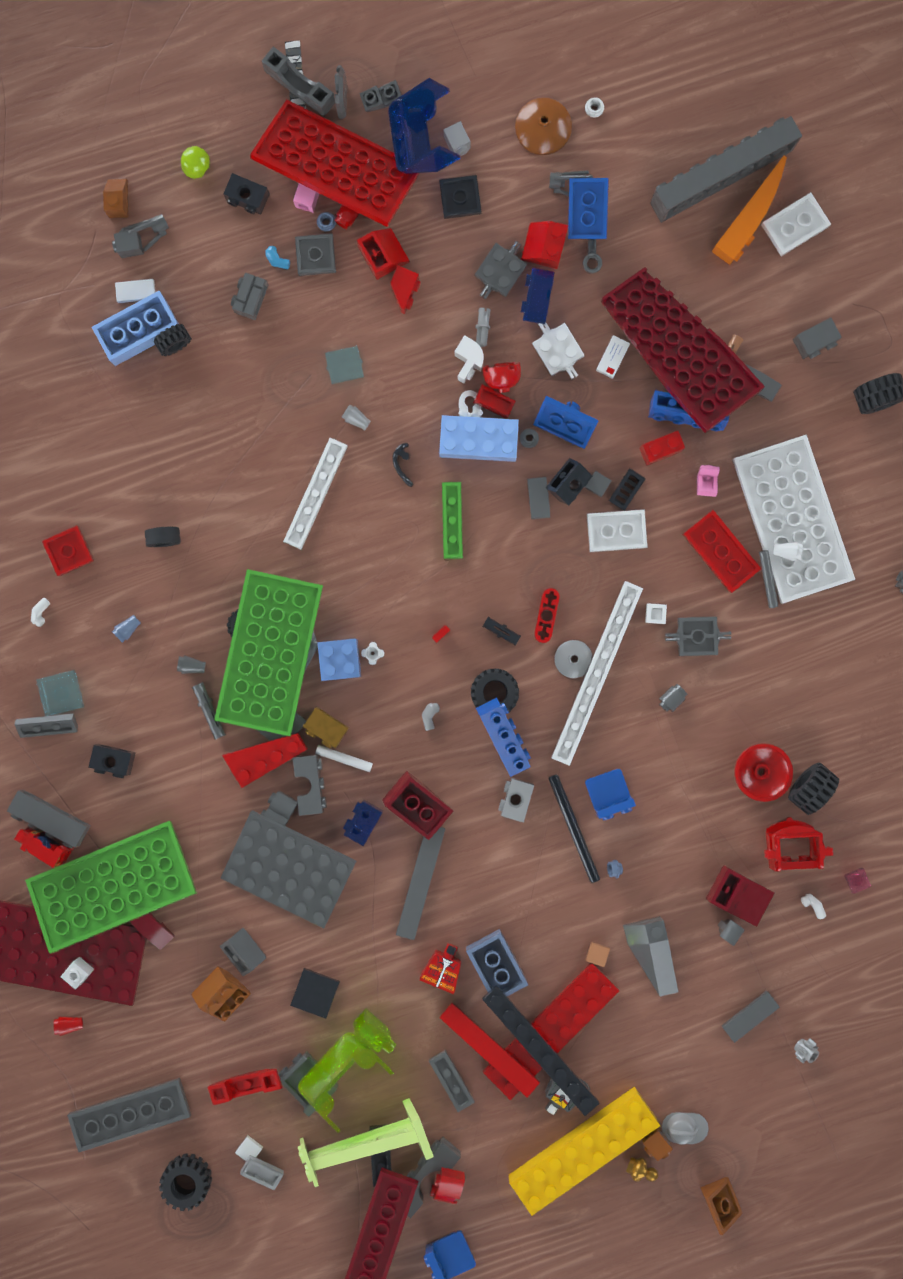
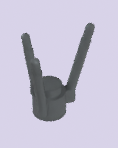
(558, 179)
(157, 223)

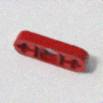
(539, 619)

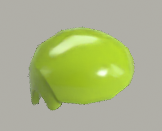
(195, 162)

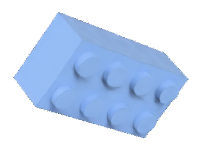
(134, 328)
(479, 438)

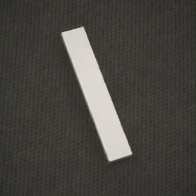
(315, 493)

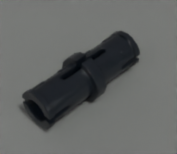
(512, 638)

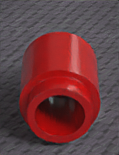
(345, 217)

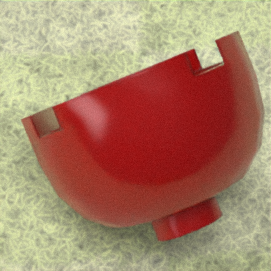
(502, 375)

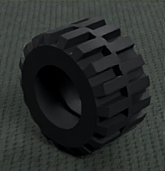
(879, 393)
(501, 676)
(813, 788)
(182, 1197)

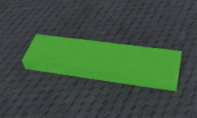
(452, 520)

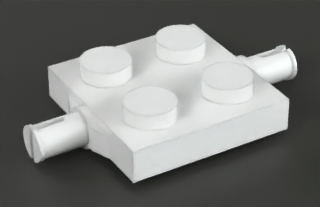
(558, 349)

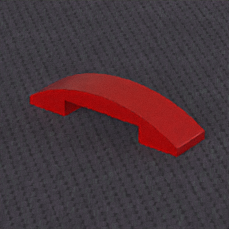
(244, 1084)

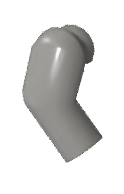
(428, 714)

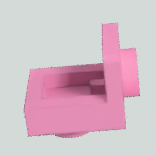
(707, 480)

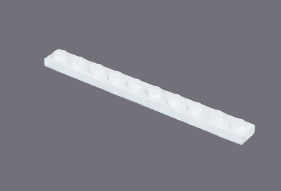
(597, 673)

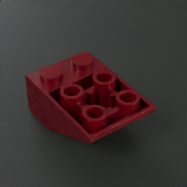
(740, 896)

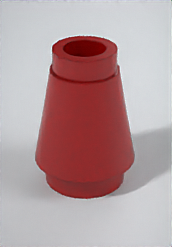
(66, 1025)

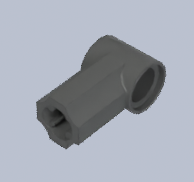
(730, 931)

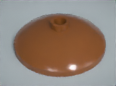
(543, 137)

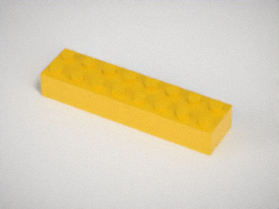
(583, 1151)

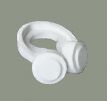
(477, 412)

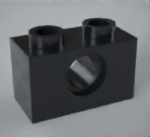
(238, 186)
(560, 485)
(123, 758)

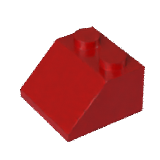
(545, 243)

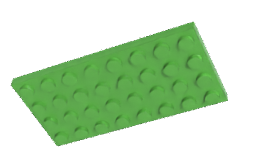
(268, 652)
(110, 887)

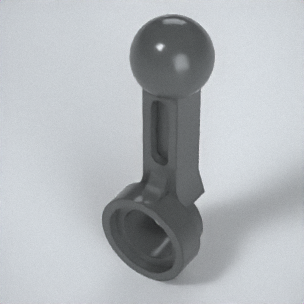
(592, 255)

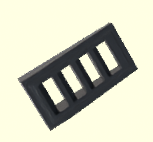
(636, 475)

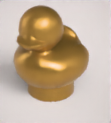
(638, 1170)

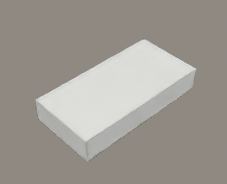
(134, 290)

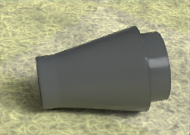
(190, 665)

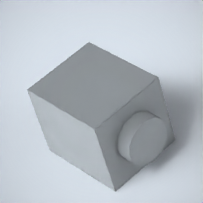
(457, 138)

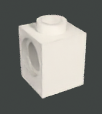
(77, 973)

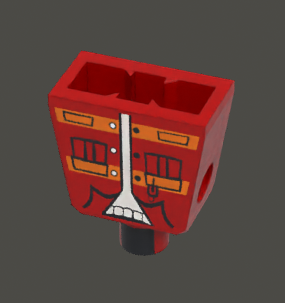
(442, 969)

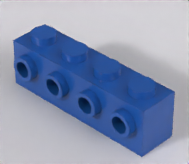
(666, 408)
(503, 737)

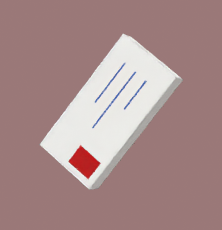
(613, 357)

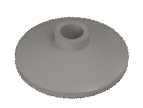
(563, 658)

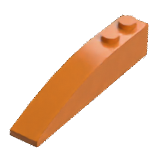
(746, 223)

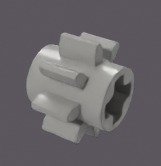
(806, 1050)

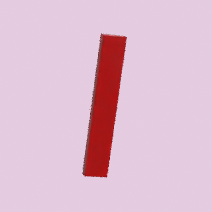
(489, 1050)

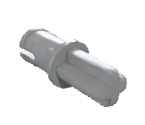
(483, 327)

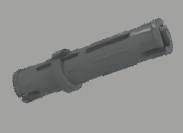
(208, 710)

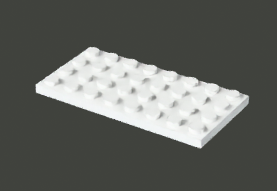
(792, 507)

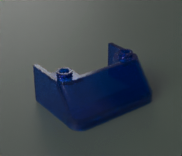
(410, 132)

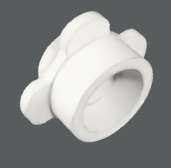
(372, 648)

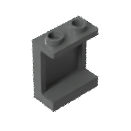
(291, 1076)

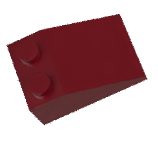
(417, 805)

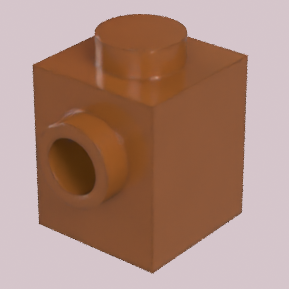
(657, 1145)

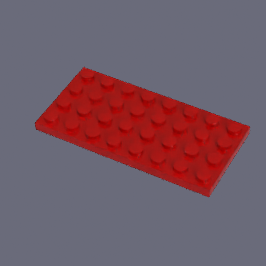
(334, 162)

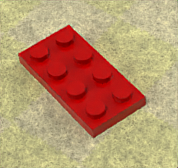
(721, 551)

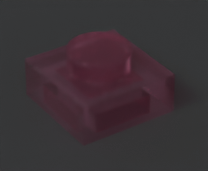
(857, 880)

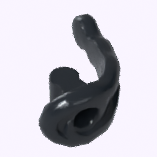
(406, 456)

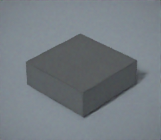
(598, 484)

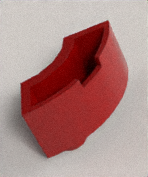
(448, 1185)

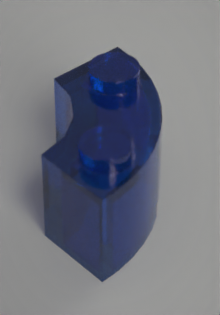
(538, 296)

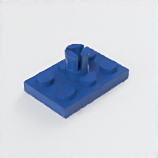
(588, 208)
(565, 421)

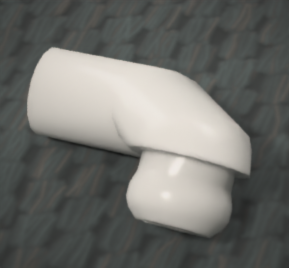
(37, 612)
(815, 903)

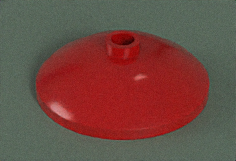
(776, 775)

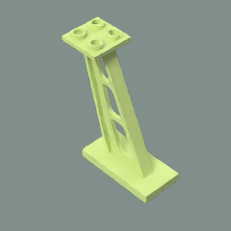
(366, 1144)

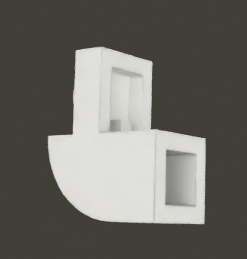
(472, 355)

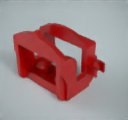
(795, 829)

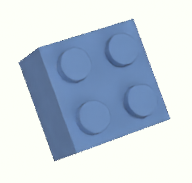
(339, 659)

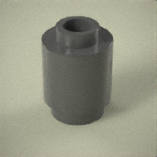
(673, 698)

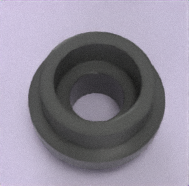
(529, 444)

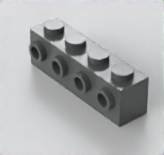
(48, 818)

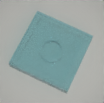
(60, 693)

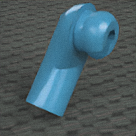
(275, 260)

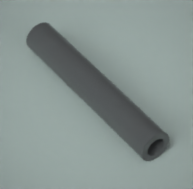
(768, 579)

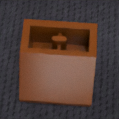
(220, 994)

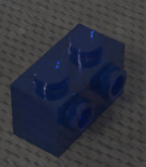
(363, 822)

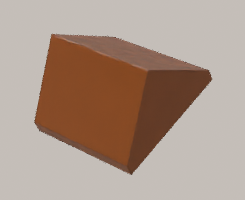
(722, 1204)

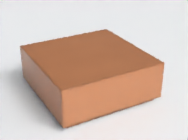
(597, 954)

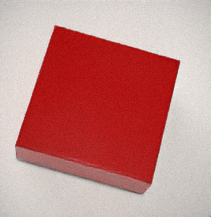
(440, 634)

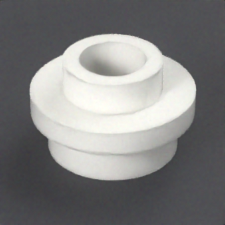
(594, 102)

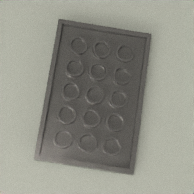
(288, 869)

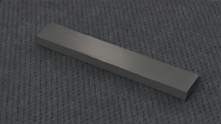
(419, 885)

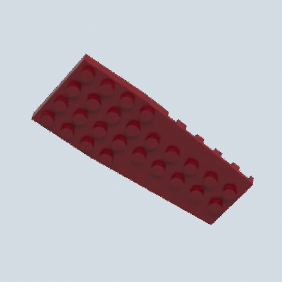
(681, 352)

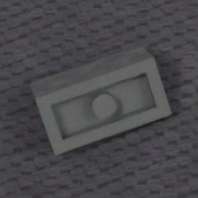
(243, 952)

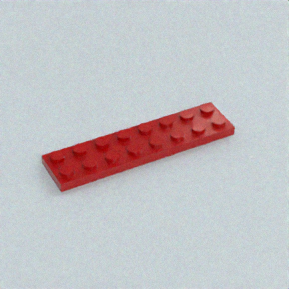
(560, 1021)

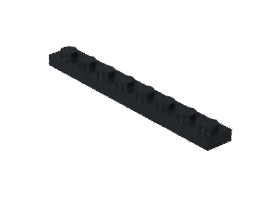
(540, 1050)

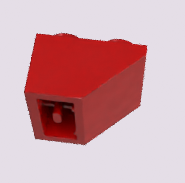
(382, 252)

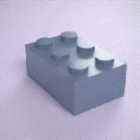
(496, 963)

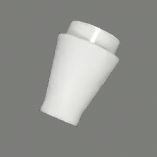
(790, 551)

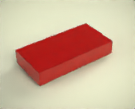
(494, 401)

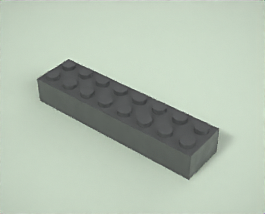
(725, 168)

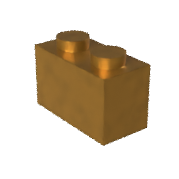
(325, 727)

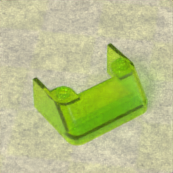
(331, 1068)

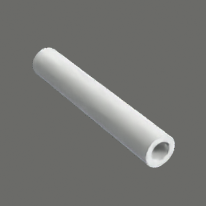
(344, 758)

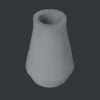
(356, 417)

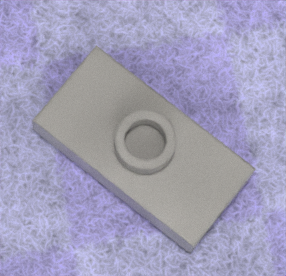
(262, 1172)

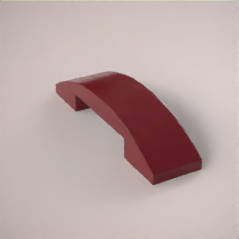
(153, 930)

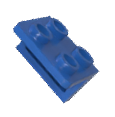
(609, 794)
(449, 1256)

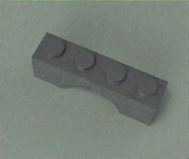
(310, 92)
(445, 1156)

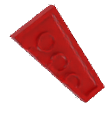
(255, 761)

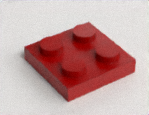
(67, 551)

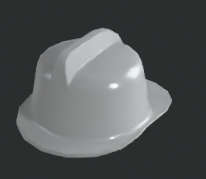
(685, 1128)

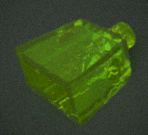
(373, 1032)

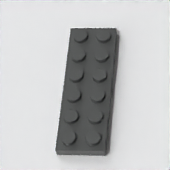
(129, 1115)

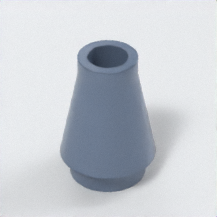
(126, 628)

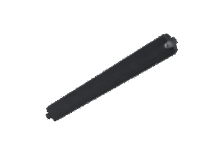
(574, 828)

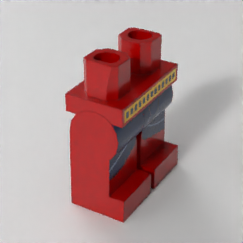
(43, 847)

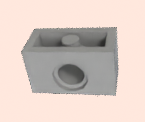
(516, 811)

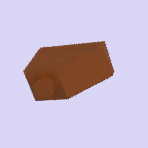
(116, 198)

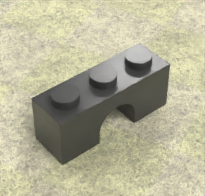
(310, 767)

